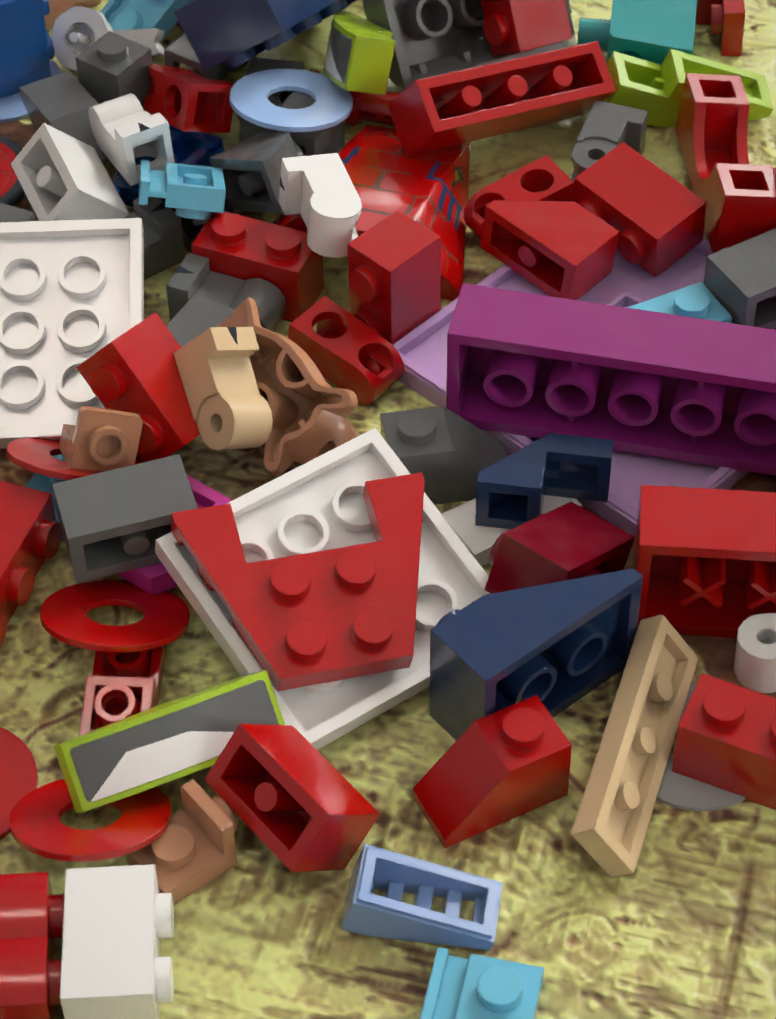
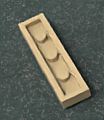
(635, 747)

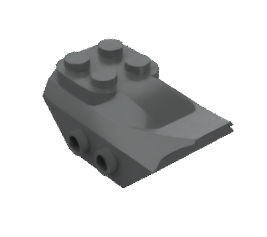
(440, 37)

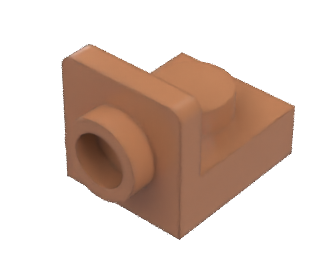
(101, 439)
(194, 845)

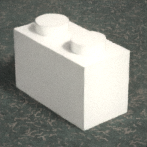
(66, 179)
(114, 944)

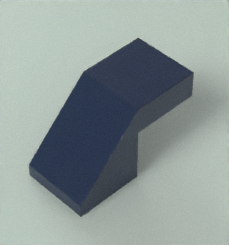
(551, 466)

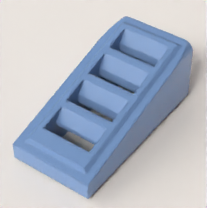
(394, 919)

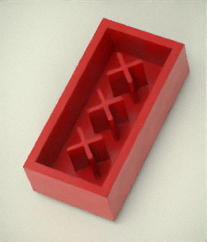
(706, 557)

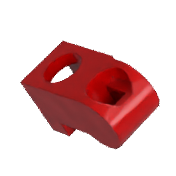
(189, 100)
(534, 182)
(347, 350)

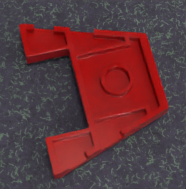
(321, 610)

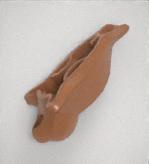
(304, 407)

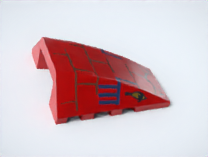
(422, 186)

